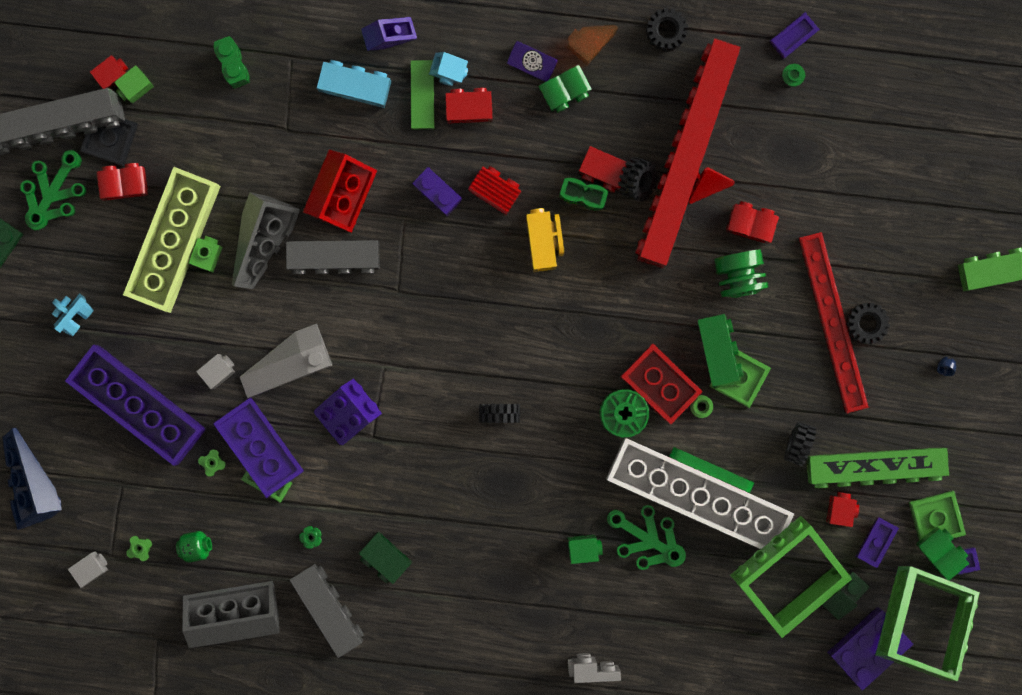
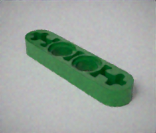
(711, 470)

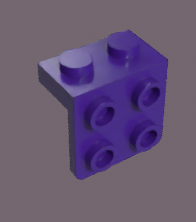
(347, 412)

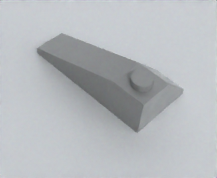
(291, 360)

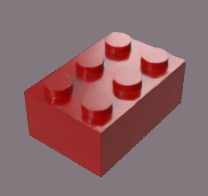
(661, 384)

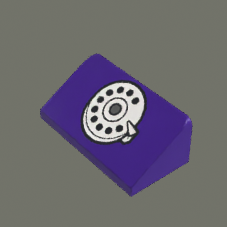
(532, 61)

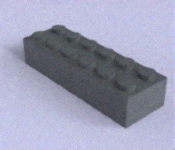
(60, 119)

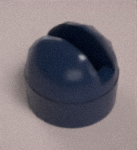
(946, 367)

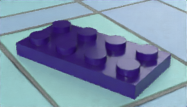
(258, 447)

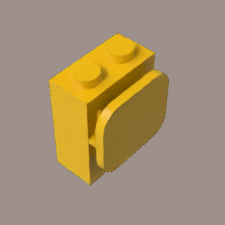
(544, 239)

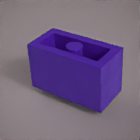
(437, 191)

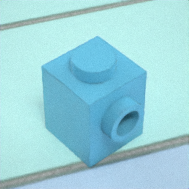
(448, 68)

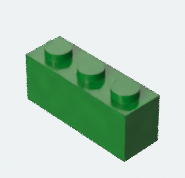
(720, 351)

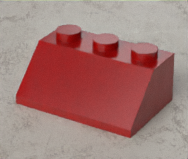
(340, 190)

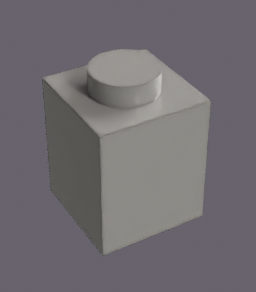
(216, 370)
(88, 569)

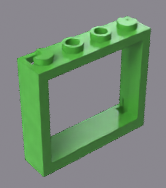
(807, 601)
(897, 613)

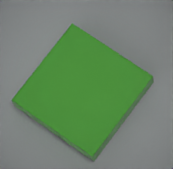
(751, 382)
(939, 512)

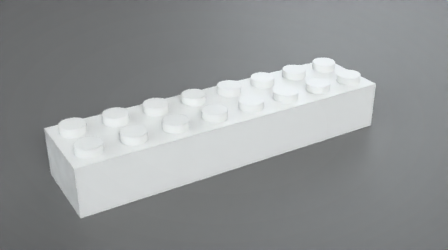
(697, 495)

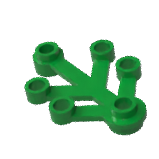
(51, 192)
(649, 540)

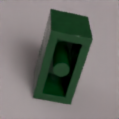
(385, 558)

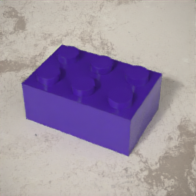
(858, 649)

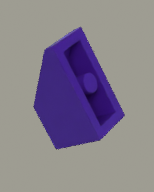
(388, 33)

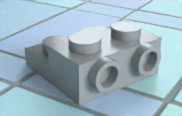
(585, 669)

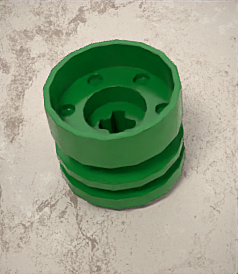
(741, 273)
(613, 421)

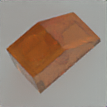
(590, 41)

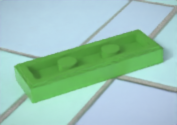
(422, 95)

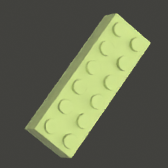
(171, 240)

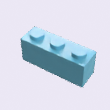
(354, 83)

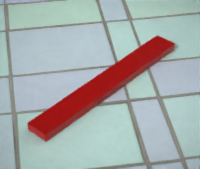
(833, 322)

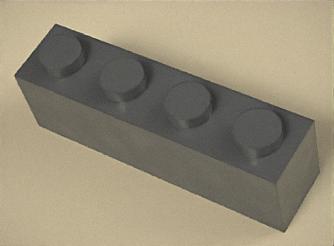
(332, 256)
(326, 610)

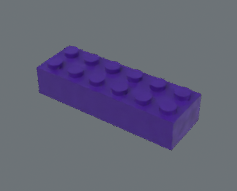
(135, 404)

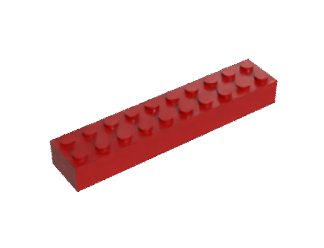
(688, 154)

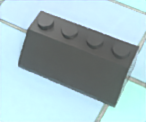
(230, 614)

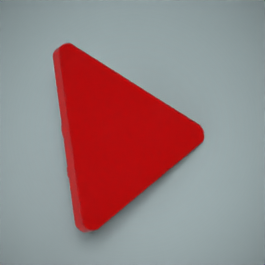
(708, 184)

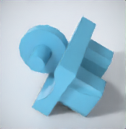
(65, 321)

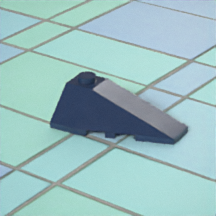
(33, 491)

